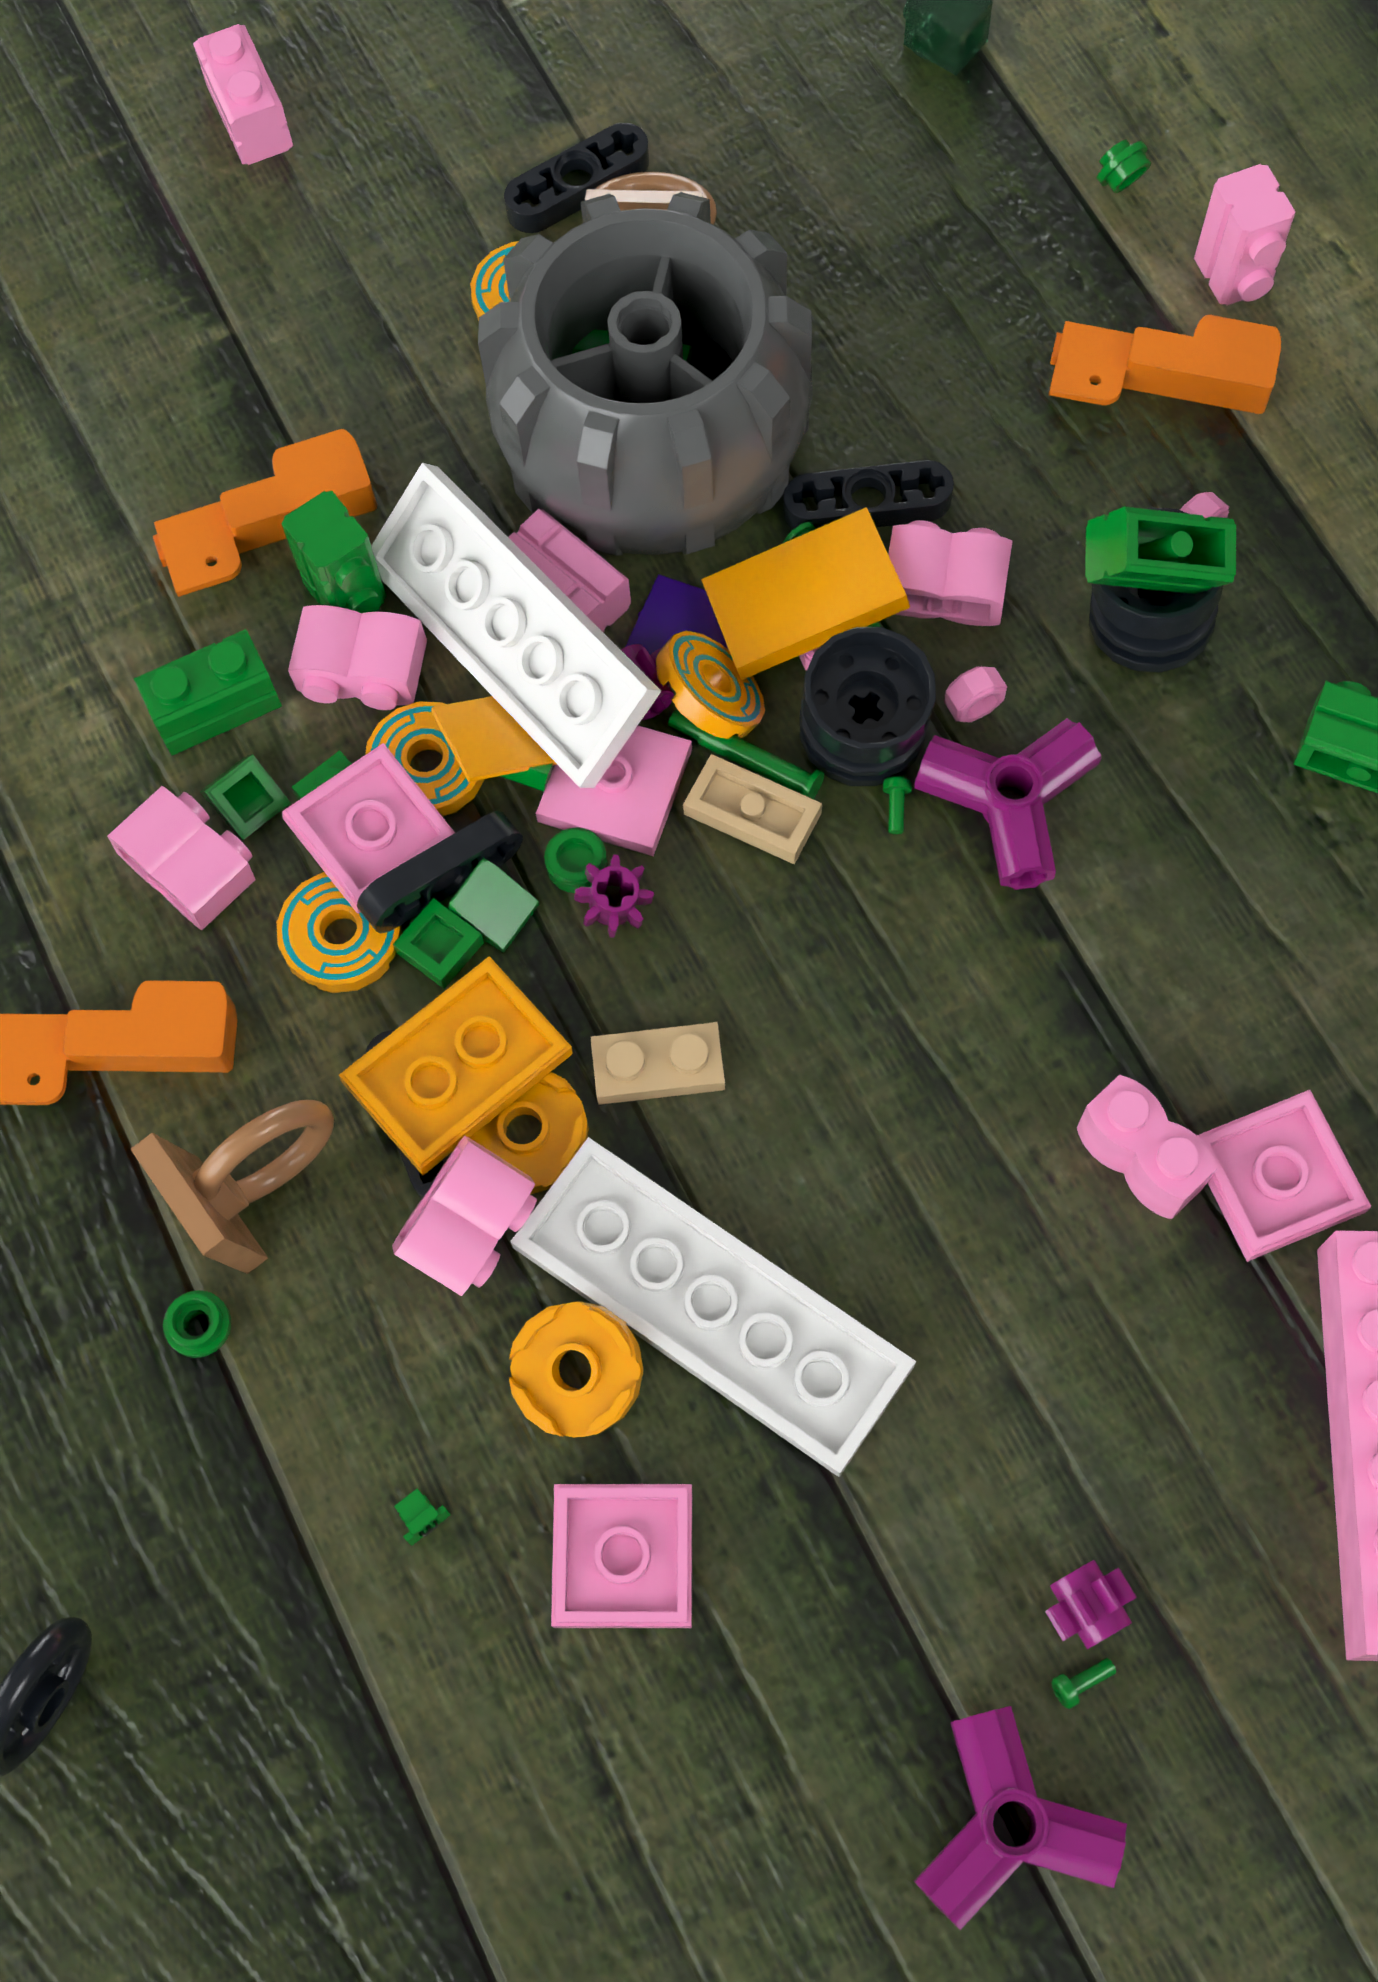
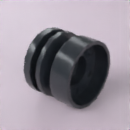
(1152, 627)
(858, 676)

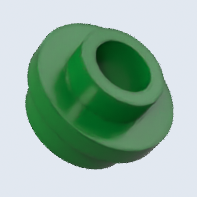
(1123, 165)
(184, 1310)

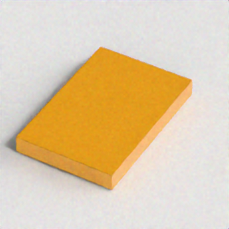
(805, 593)
(456, 1065)

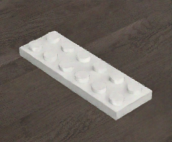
(511, 627)
(714, 1306)

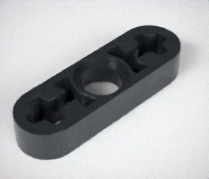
(566, 199)
(881, 477)
(437, 871)

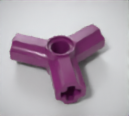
(1018, 825)
(1058, 1837)

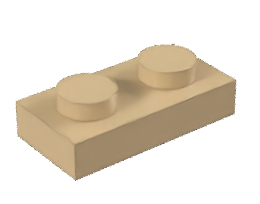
(752, 809)
(657, 1063)

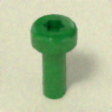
(897, 788)
(1069, 1689)

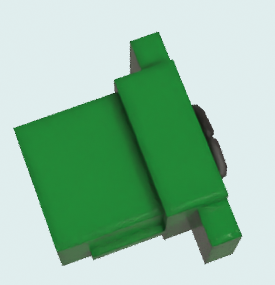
(419, 1516)

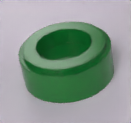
(570, 854)

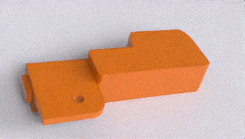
(1220, 365)
(254, 512)
(167, 1030)

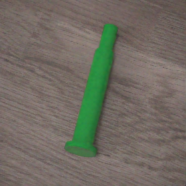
(753, 758)

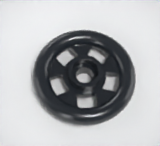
(40, 1688)

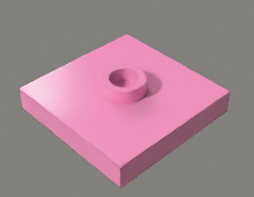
(630, 798)
(366, 822)
(1281, 1176)
(622, 1556)

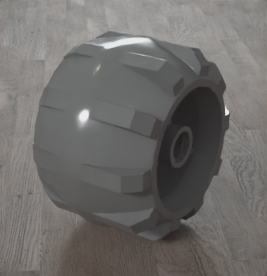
(629, 434)

